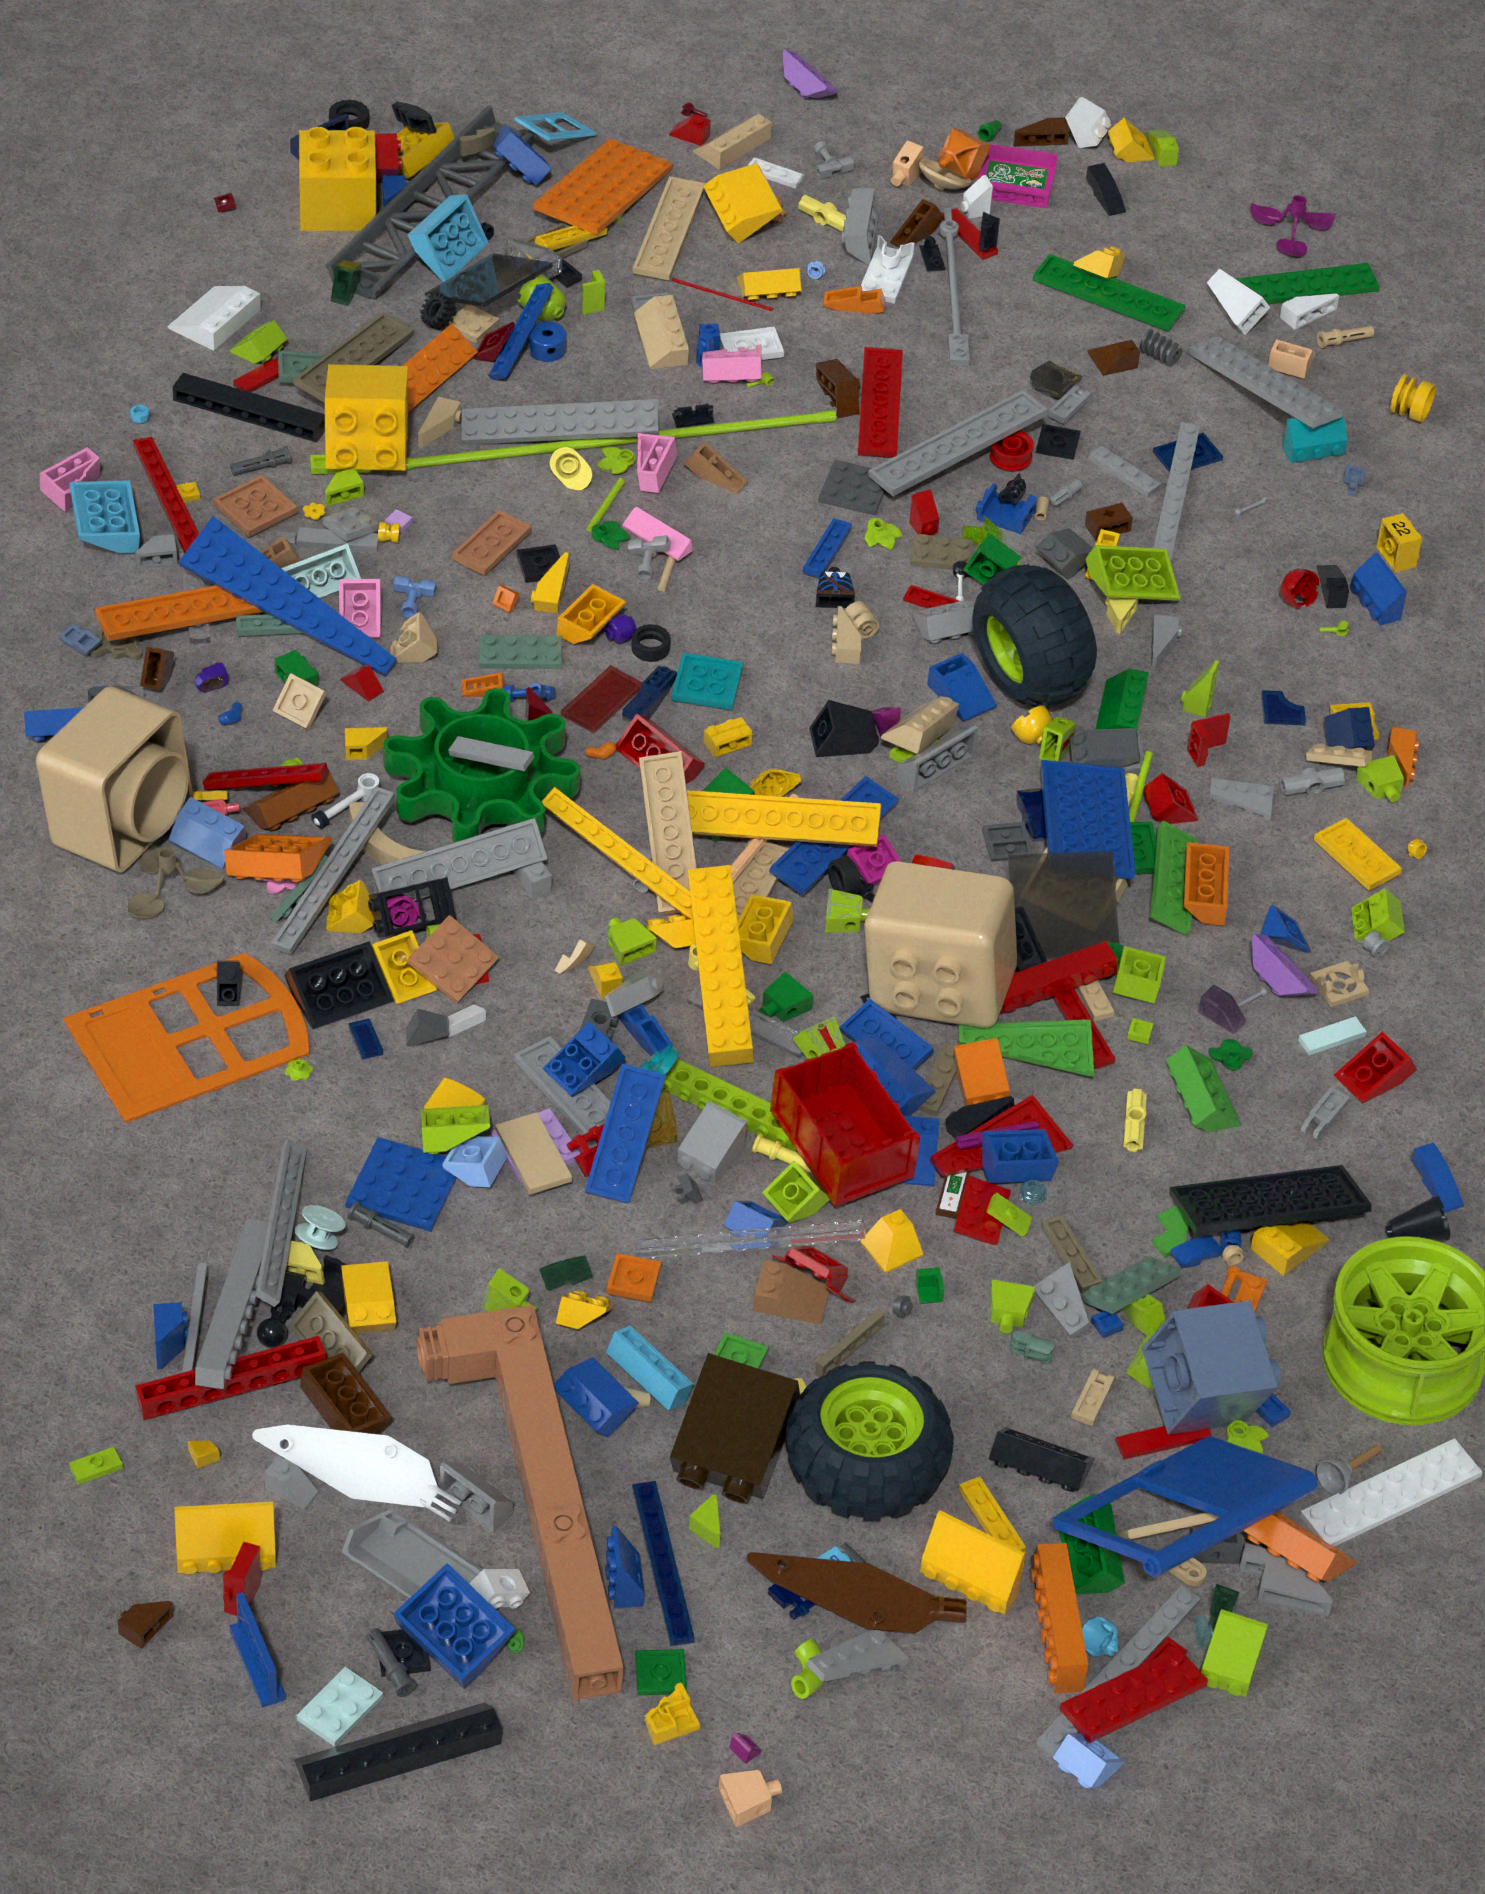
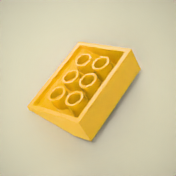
(421, 148)
(743, 200)
(213, 1534)
(973, 1563)

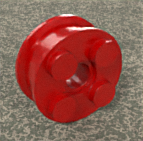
(1012, 452)

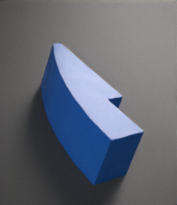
(645, 1029)
(1437, 1176)

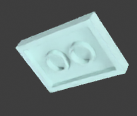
(339, 1706)

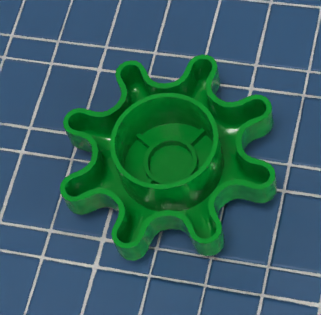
(475, 791)

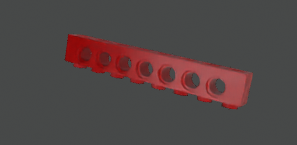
(248, 1374)

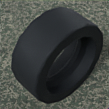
(650, 654)
(844, 875)

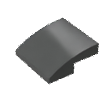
(1006, 840)

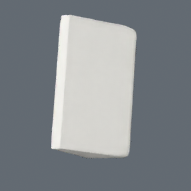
(466, 1019)

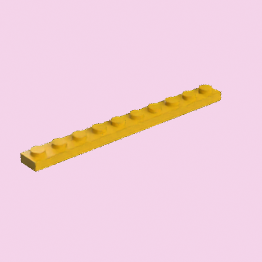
(619, 851)

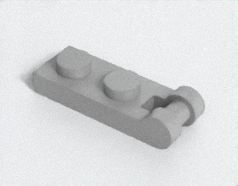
(1069, 404)

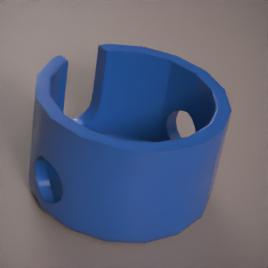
(547, 336)

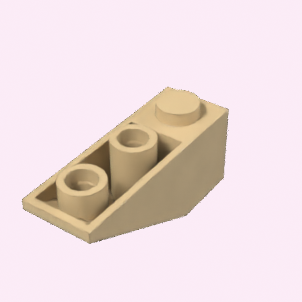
(847, 638)

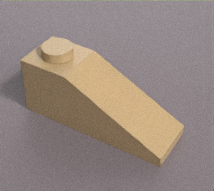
(440, 420)

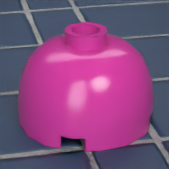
(402, 910)

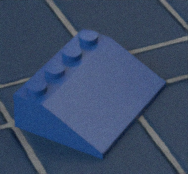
(454, 1625)

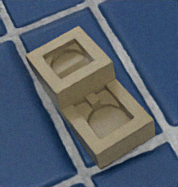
(476, 143)

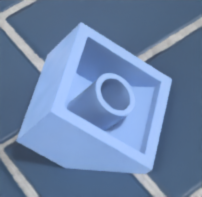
(476, 1160)
(1087, 1761)

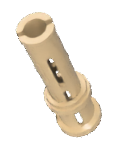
(1337, 337)

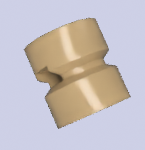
(862, 619)

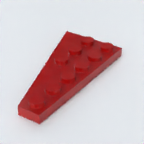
(956, 1161)

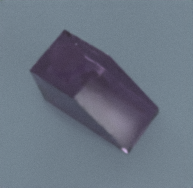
(1221, 1009)

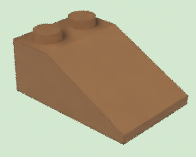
(789, 1293)

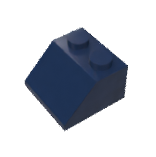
(1350, 729)

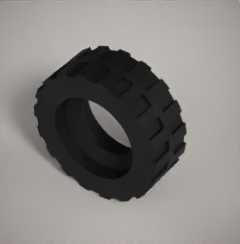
(351, 107)

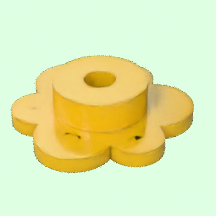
(314, 511)

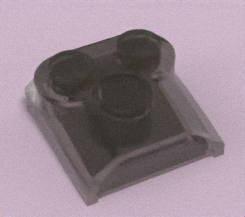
(1053, 379)

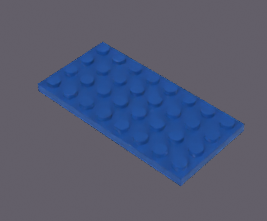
(1088, 811)

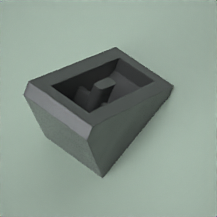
(426, 1027)

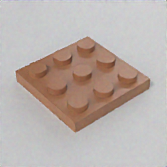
(255, 505)
(452, 959)

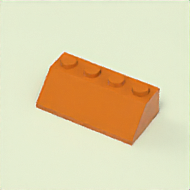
(1207, 882)

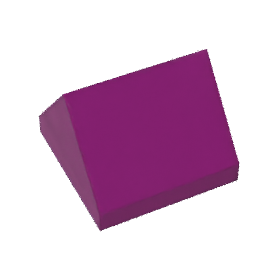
(744, 1747)

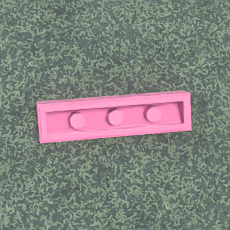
(648, 527)

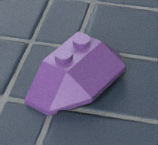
(805, 77)
(1279, 969)

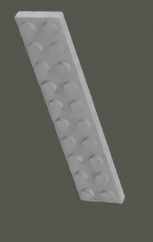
(1265, 382)
(559, 421)
(958, 442)

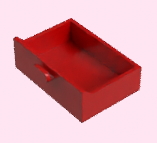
(242, 1577)

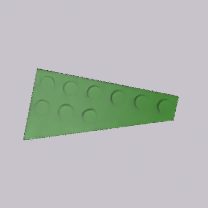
(1045, 1043)

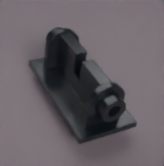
(989, 232)
(931, 255)
(686, 417)
(1014, 490)

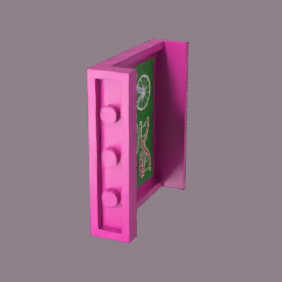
(1020, 175)

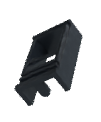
(440, 899)

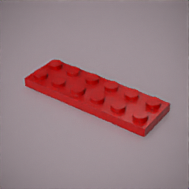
(1133, 1694)

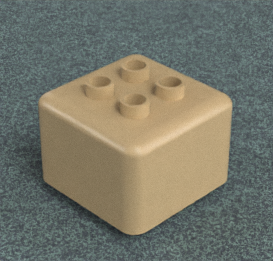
(114, 778)
(941, 944)

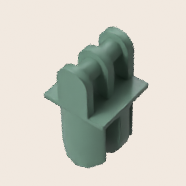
(1032, 1347)

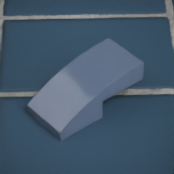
(79, 640)

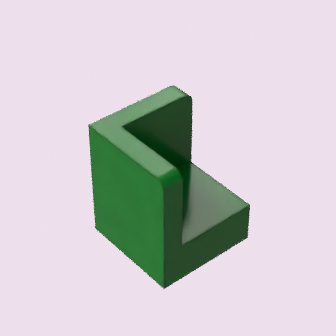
(929, 1285)

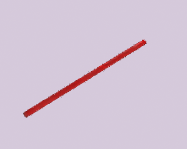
(722, 294)

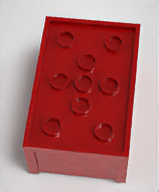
(844, 1124)

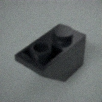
(228, 982)

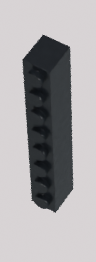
(249, 407)

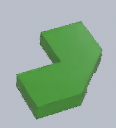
(1176, 1231)

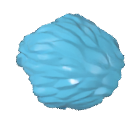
(1100, 1637)

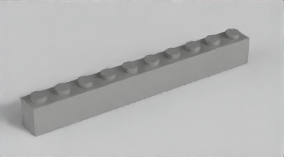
(232, 1309)

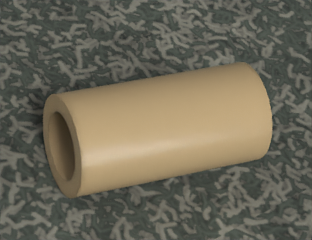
(1041, 508)

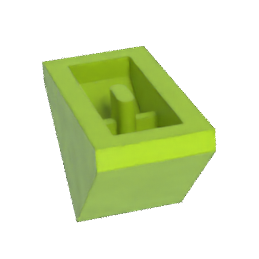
(705, 1522)

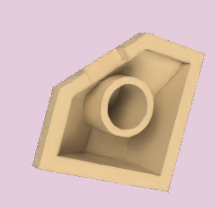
(416, 642)

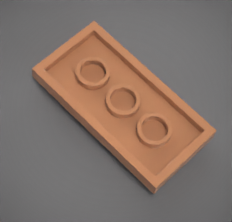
(491, 542)

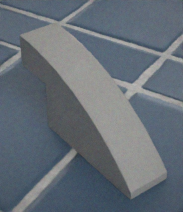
(1284, 1583)

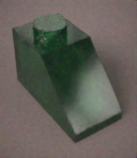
(345, 282)

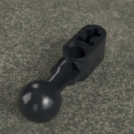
(272, 1330)

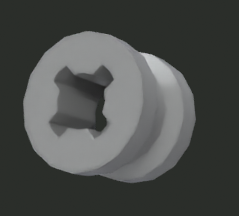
(1376, 944)

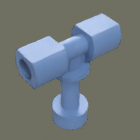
(413, 591)

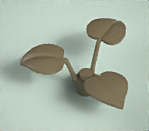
(164, 861)

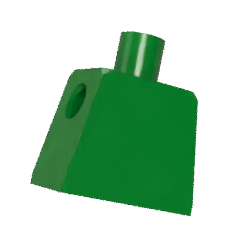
(786, 998)

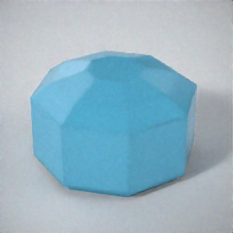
(139, 413)

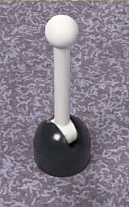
(959, 573)

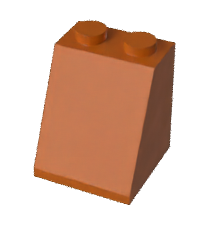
(980, 1071)

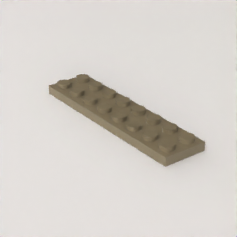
(363, 347)

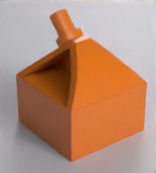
(963, 153)

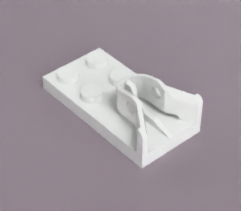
(888, 269)

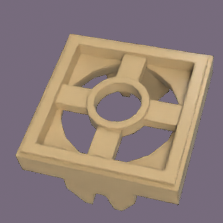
(1326, 987)

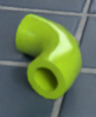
(806, 1682)

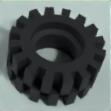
(432, 306)

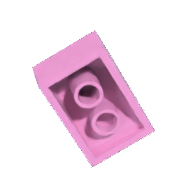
(362, 604)

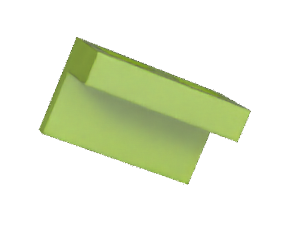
(593, 294)

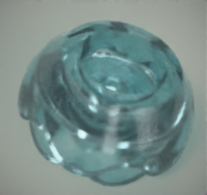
(1033, 1192)

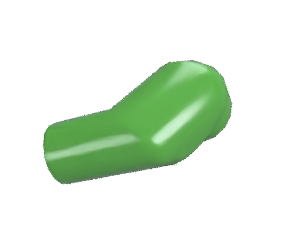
(516, 1641)

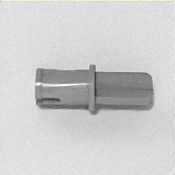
(1066, 493)

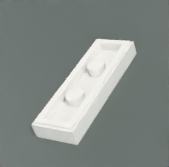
(778, 173)

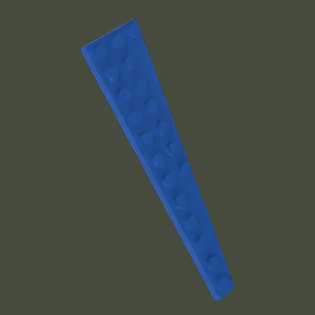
(246, 573)

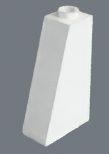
(1239, 301)

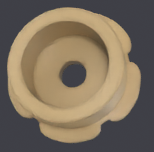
(1232, 1255)

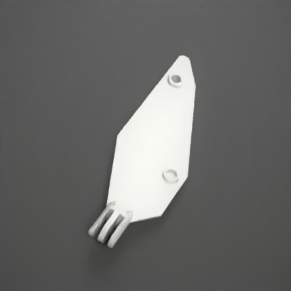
(361, 1465)

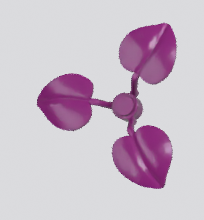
(1297, 209)

